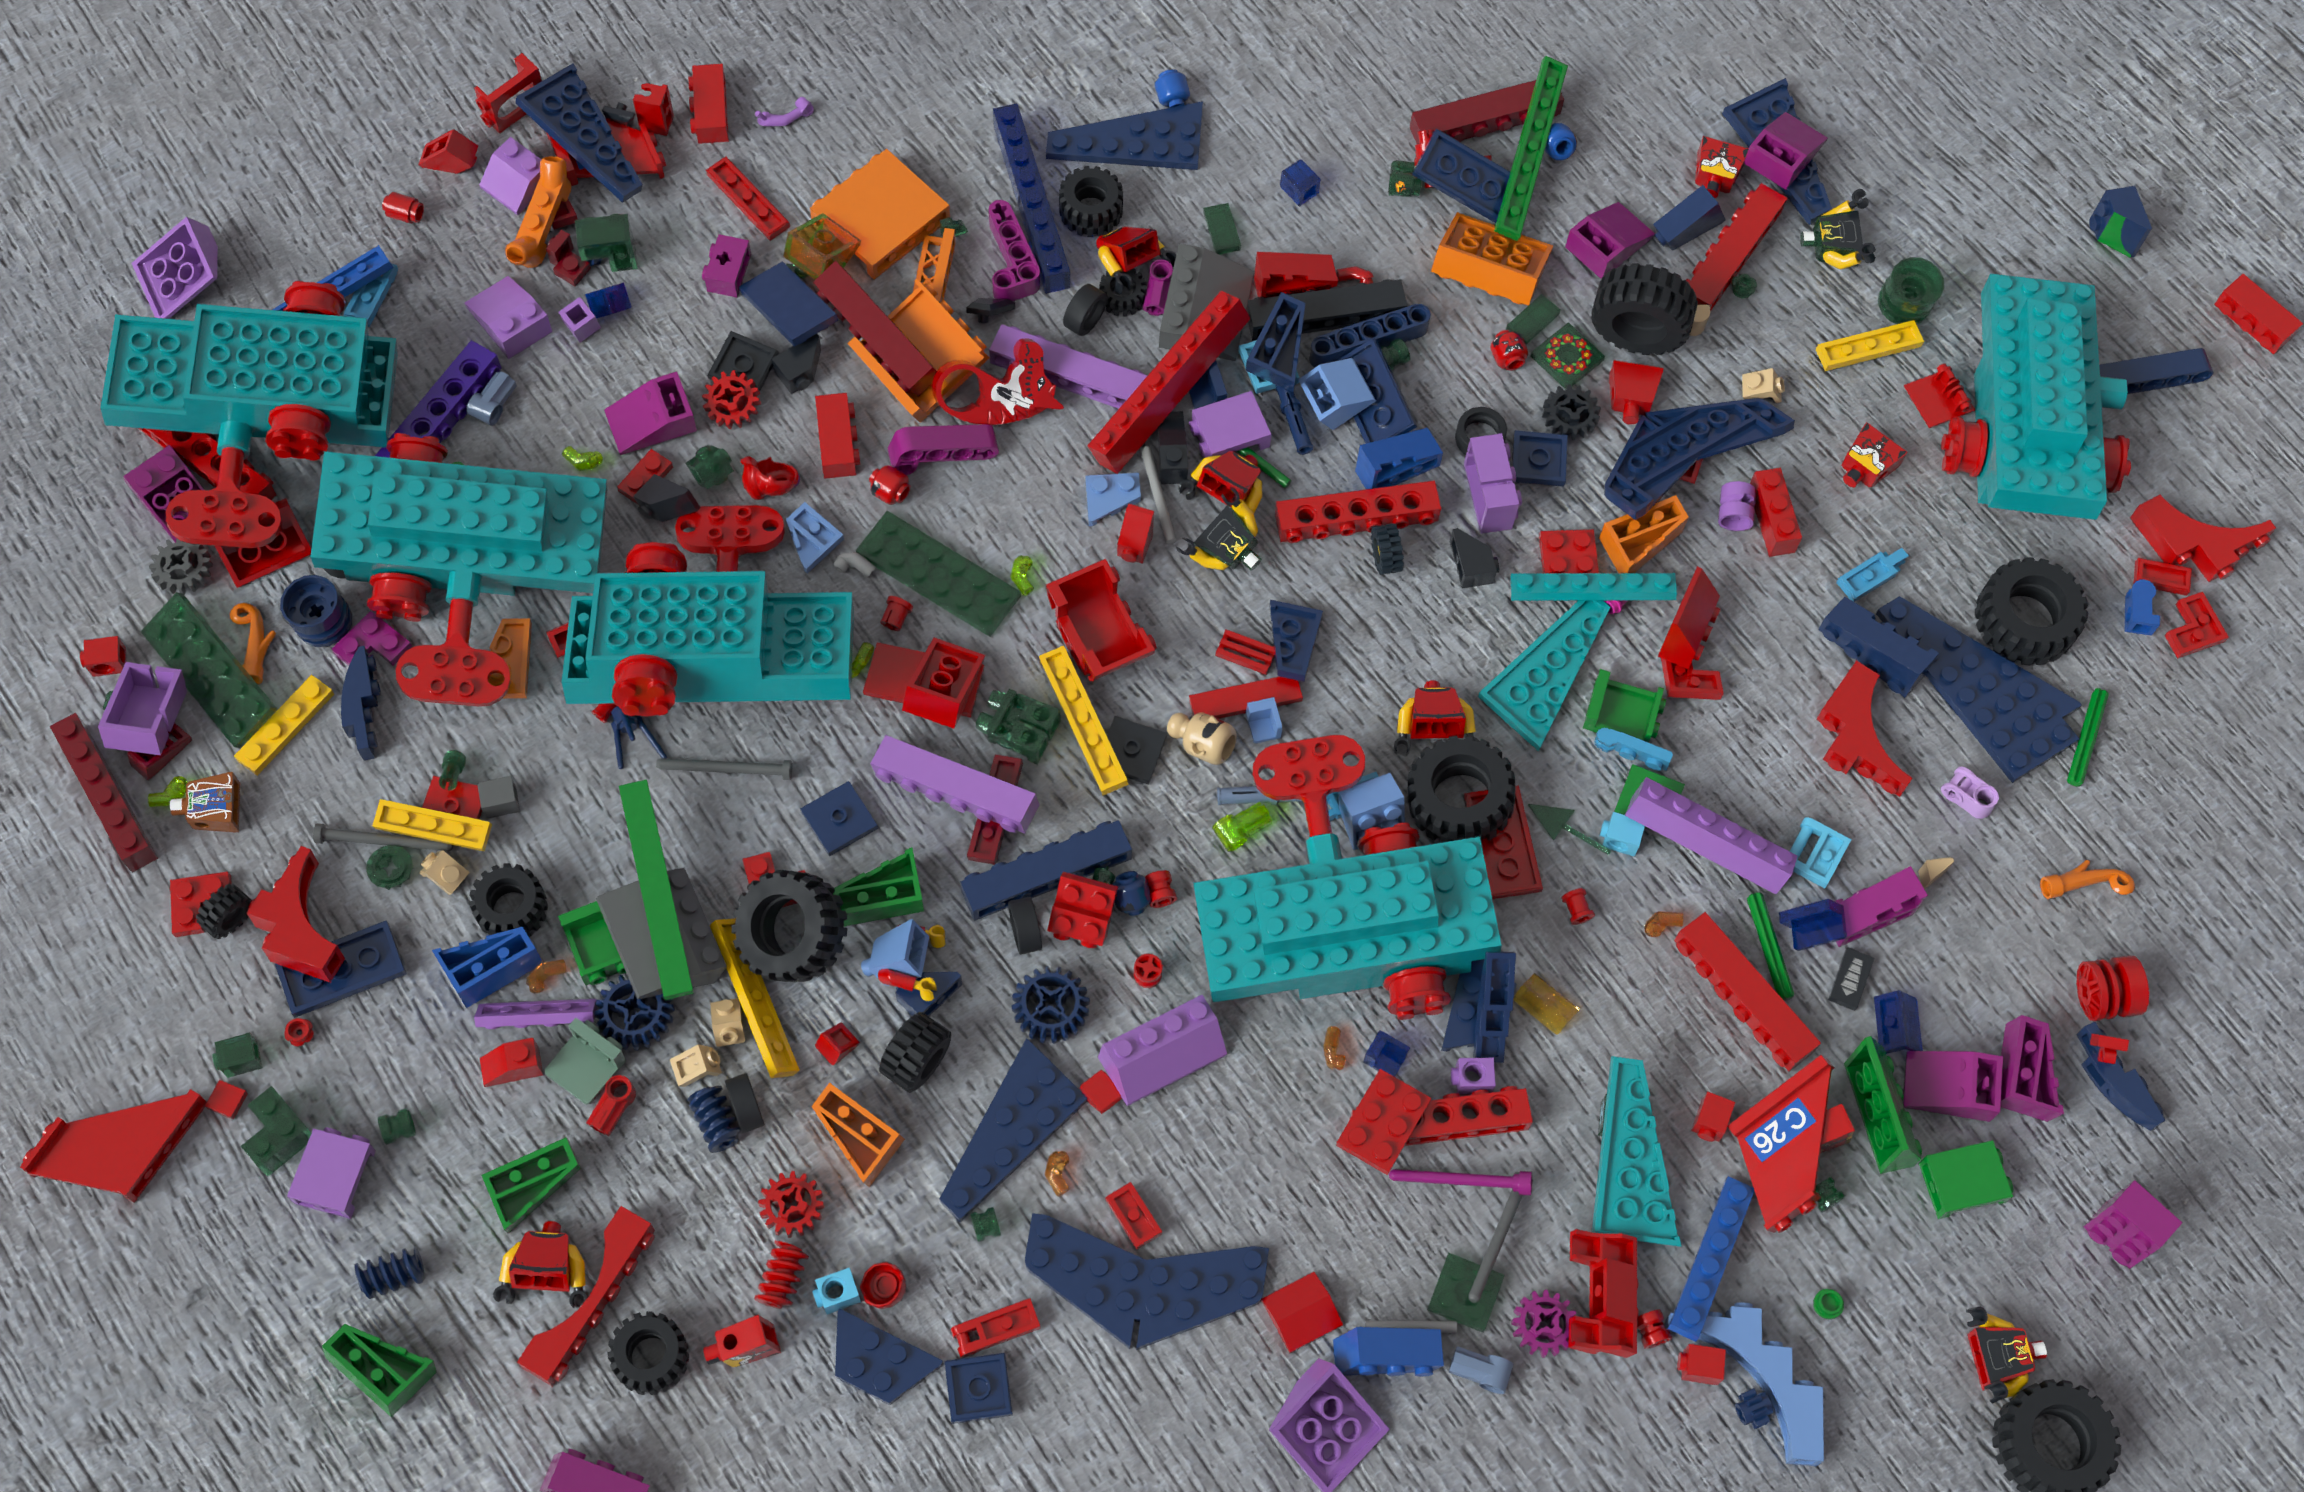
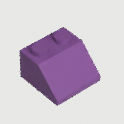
(512, 175)

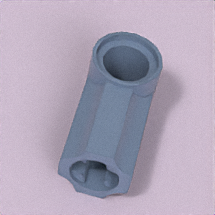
(489, 404)
(1489, 1371)

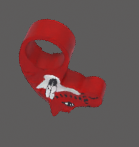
(1013, 398)

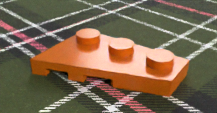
(513, 645)

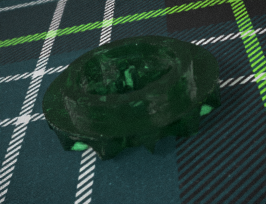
(381, 859)

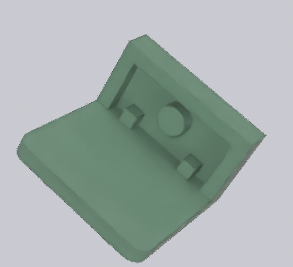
(585, 1062)

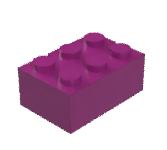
(2132, 1225)

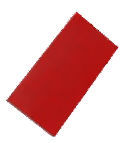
(892, 671)
(1511, 854)

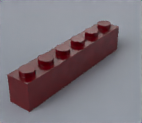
(1479, 113)
(876, 328)
(103, 792)

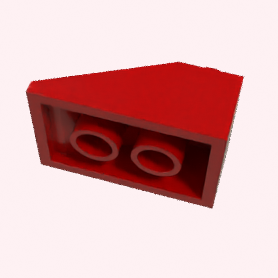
(942, 682)

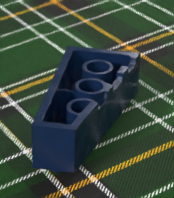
(1878, 646)

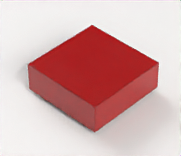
(226, 1099)

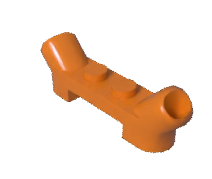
(552, 188)

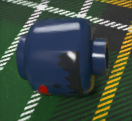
(1132, 893)

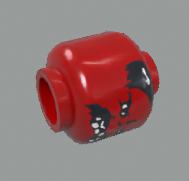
(1509, 350)

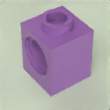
(1482, 1067)

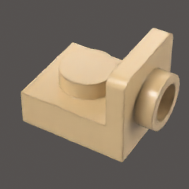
(695, 1064)

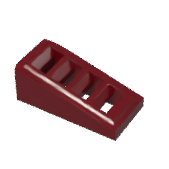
(158, 762)

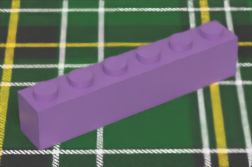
(1071, 369)
(954, 784)
(1711, 835)

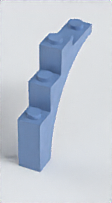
(1795, 1405)

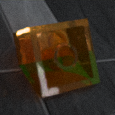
(819, 245)

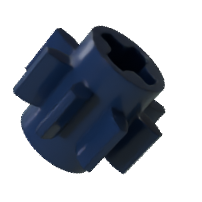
(1754, 1408)

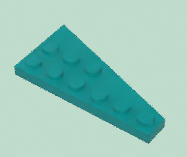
(1539, 679)
(1632, 1171)

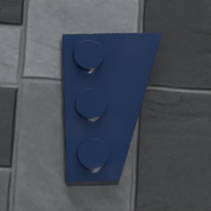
(1294, 637)

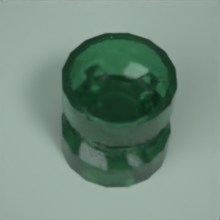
(1396, 353)
(396, 1126)

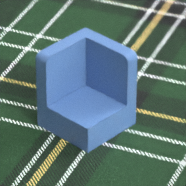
(1264, 720)

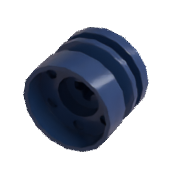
(316, 611)

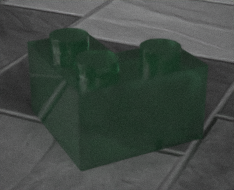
(607, 238)
(282, 1135)

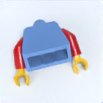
(900, 957)

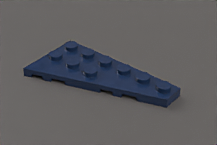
(1753, 115)
(577, 124)
(1146, 139)
(1021, 1117)

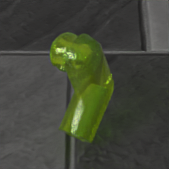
(582, 461)
(862, 658)
(174, 790)

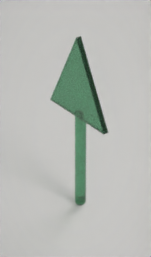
(1555, 819)

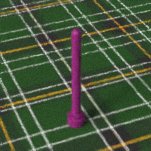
(1519, 1182)

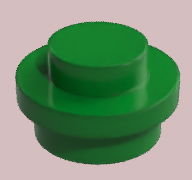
(1828, 1304)

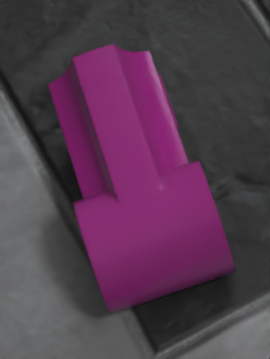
(1158, 287)

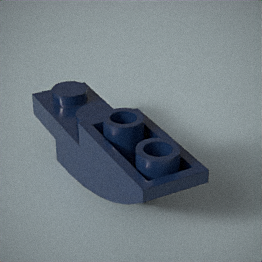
(357, 699)
(2124, 1090)

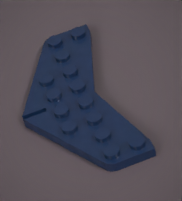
(1674, 439)
(1159, 1293)

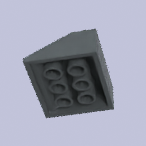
(1193, 285)
(629, 929)

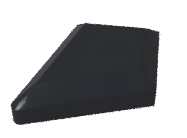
(619, 114)
(988, 307)

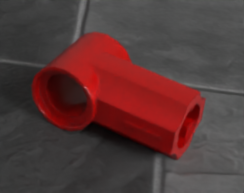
(611, 1108)

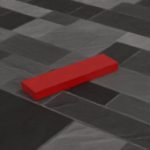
(748, 198)
(1234, 699)

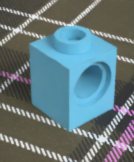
(1622, 834)
(848, 1298)

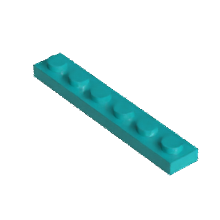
(1592, 586)

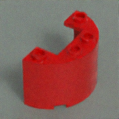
(1097, 621)

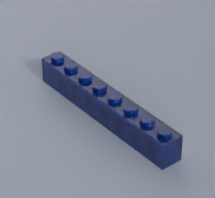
(1031, 198)

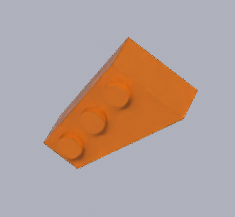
(1635, 542)

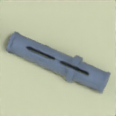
(1245, 795)

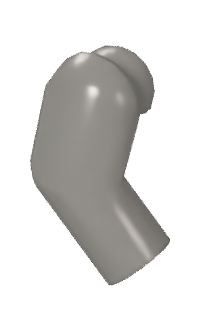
(853, 560)

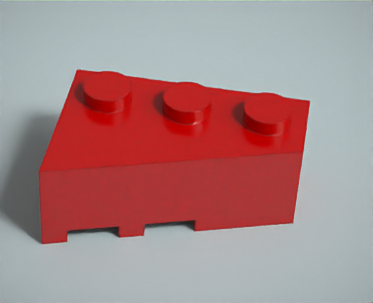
(1293, 273)

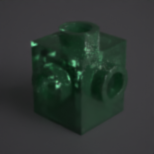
(710, 466)

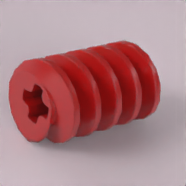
(781, 1275)

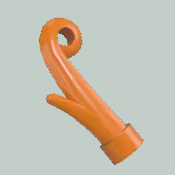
(257, 644)
(2055, 885)

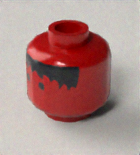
(889, 485)

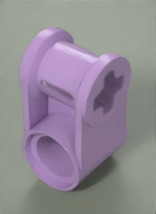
(1969, 792)

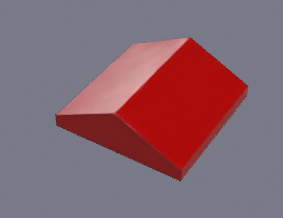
(1302, 1312)

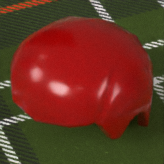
(883, 1285)

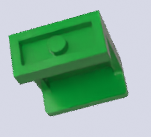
(1624, 708)
(591, 944)
(1966, 1178)

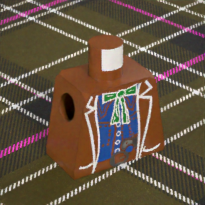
(211, 803)

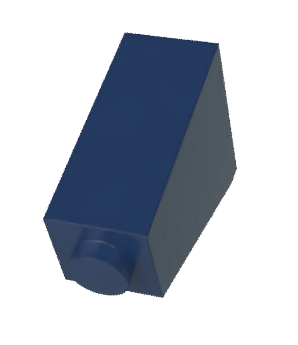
(1689, 219)

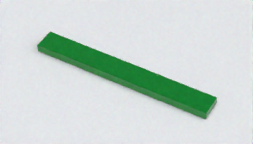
(1531, 148)
(656, 890)

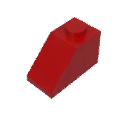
(449, 153)
(1135, 534)
(511, 1062)

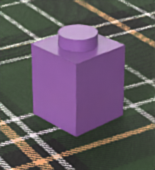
(579, 319)

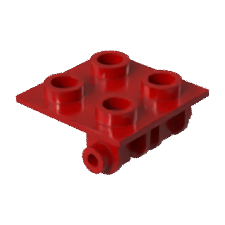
(1939, 397)

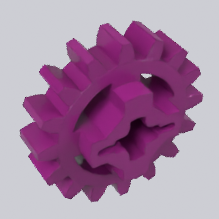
(1536, 1314)

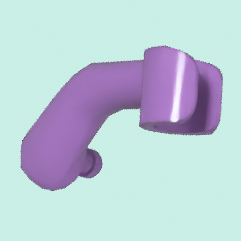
(804, 108)

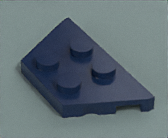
(1463, 1013)
(878, 1360)

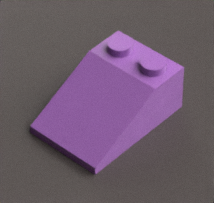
(509, 316)

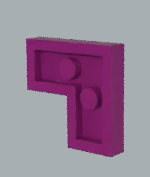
(376, 637)

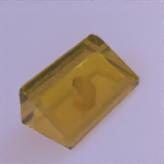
(1545, 1004)

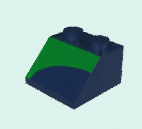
(2121, 220)

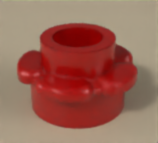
(296, 1025)

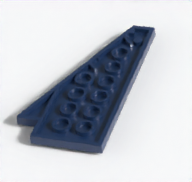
(1998, 701)

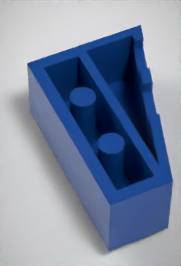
(1397, 459)
(488, 964)
(1388, 1351)

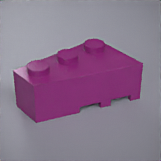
(1882, 904)
(2028, 1070)
(574, 1474)

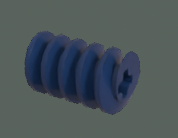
(713, 1118)
(390, 1273)

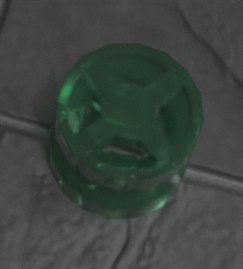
(1829, 1194)
(985, 1224)

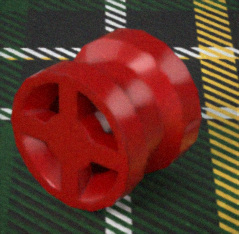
(1148, 963)

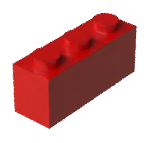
(708, 103)
(2258, 314)
(837, 435)
(1775, 512)

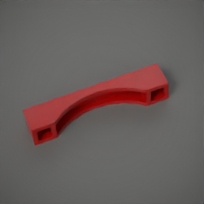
(552, 1350)

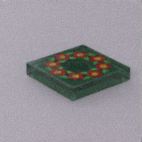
(1567, 356)

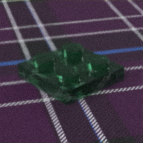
(1452, 1291)

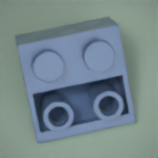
(1336, 391)
(1371, 805)

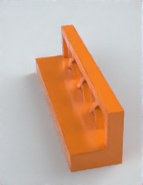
(941, 261)

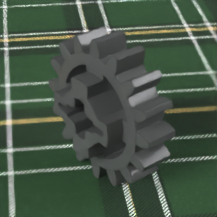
(180, 566)

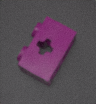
(727, 265)

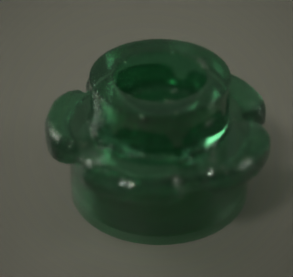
(1741, 290)

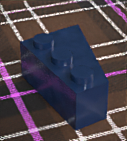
(1278, 344)

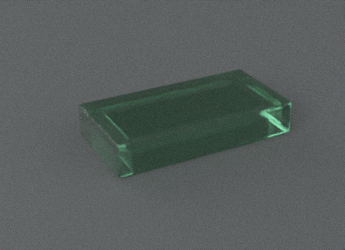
(1222, 228)
(1534, 318)

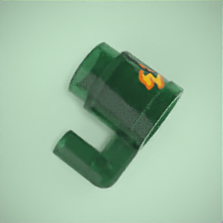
(1404, 182)

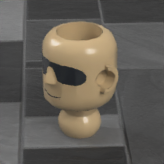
(1204, 736)

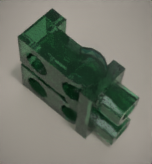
(1019, 723)

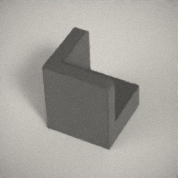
(498, 797)

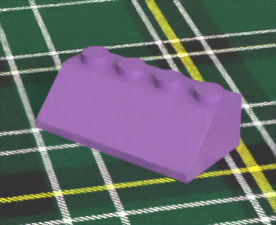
(1163, 1050)

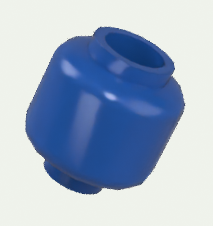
(1172, 88)
(1561, 142)

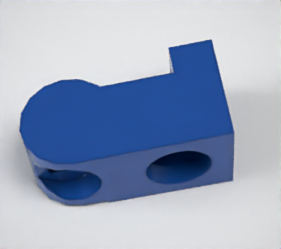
(2139, 609)

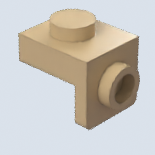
(1763, 385)
(443, 871)
(727, 1022)

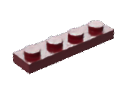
(989, 836)

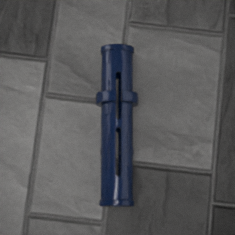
(1291, 409)

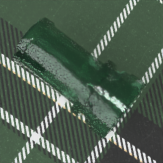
(452, 766)

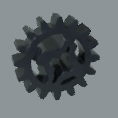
(1568, 414)

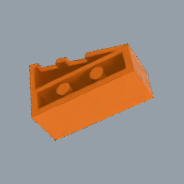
(859, 1134)

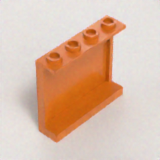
(885, 210)
(939, 341)

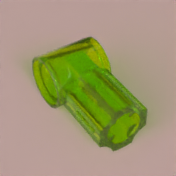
(1235, 830)

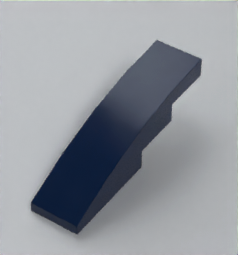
(1494, 1005)

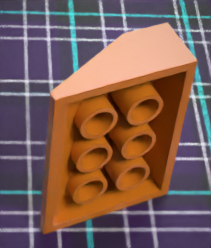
(1490, 260)

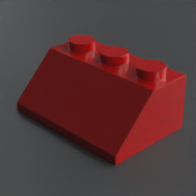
(252, 563)
(1691, 622)

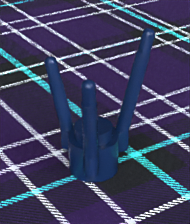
(628, 724)

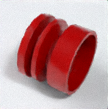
(2112, 988)

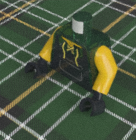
(1839, 235)
(1227, 539)

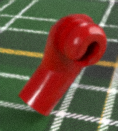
(1354, 273)

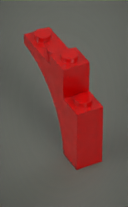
(2183, 539)
(1857, 743)
(285, 915)

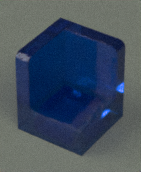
(1300, 182)
(608, 300)
(1386, 1053)

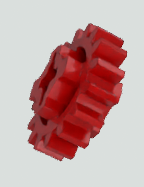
(741, 397)
(785, 1215)

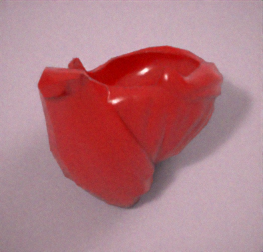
(768, 477)

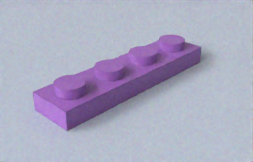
(534, 1013)

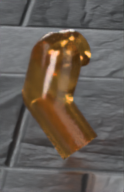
(1660, 921)
(542, 972)
(1330, 1049)
(1053, 1172)

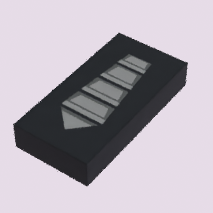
(1851, 979)

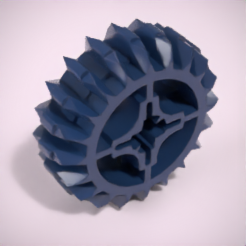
(1037, 986)
(611, 1003)

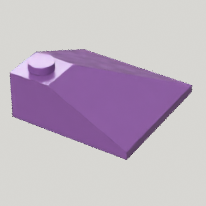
(177, 267)
(1327, 1425)

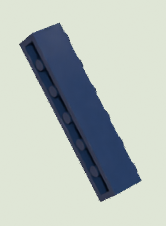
(1041, 871)

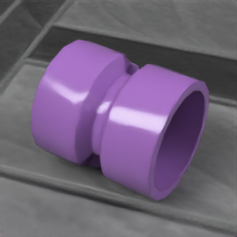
(1737, 506)

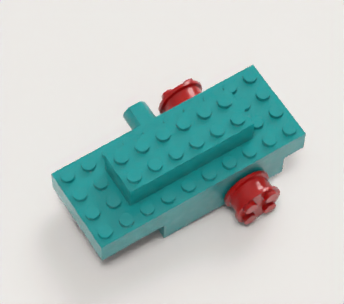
(2040, 404)

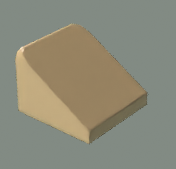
(1933, 869)

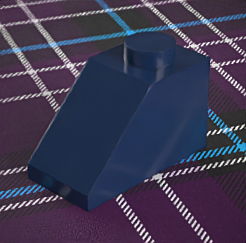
(946, 985)

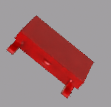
(654, 109)

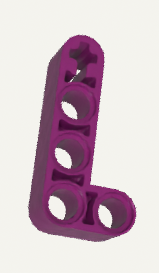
(1013, 247)
(941, 443)

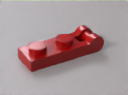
(996, 1327)

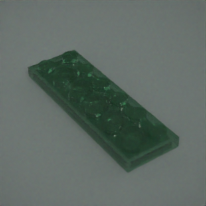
(938, 573)
(209, 670)

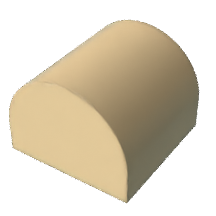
(1700, 319)

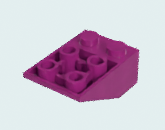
(1784, 149)
(1607, 238)
(651, 414)
(159, 481)
(1954, 1083)

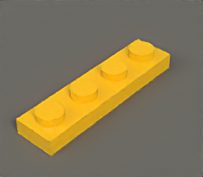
(1869, 345)
(284, 725)
(432, 825)

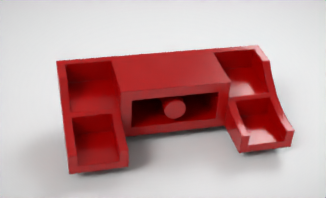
(1612, 1293)

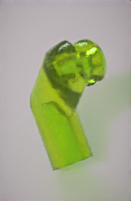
(1018, 574)

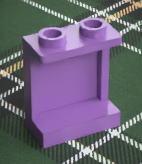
(1230, 425)
(330, 1172)

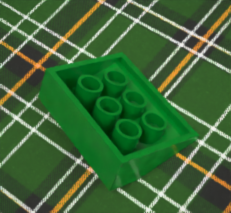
(1882, 1107)

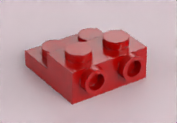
(1082, 910)

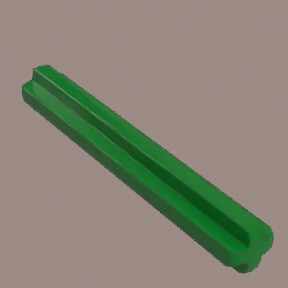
(2087, 737)
(1770, 946)

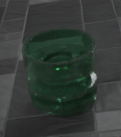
(1911, 291)

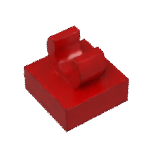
(2108, 1047)

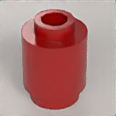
(403, 208)

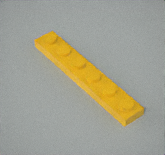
(1083, 720)
(756, 1005)

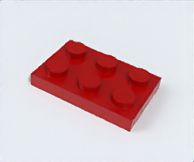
(1383, 1121)

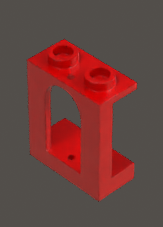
(527, 77)

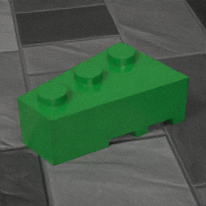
(882, 892)
(529, 1181)
(377, 1368)

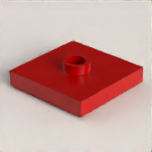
(460, 801)

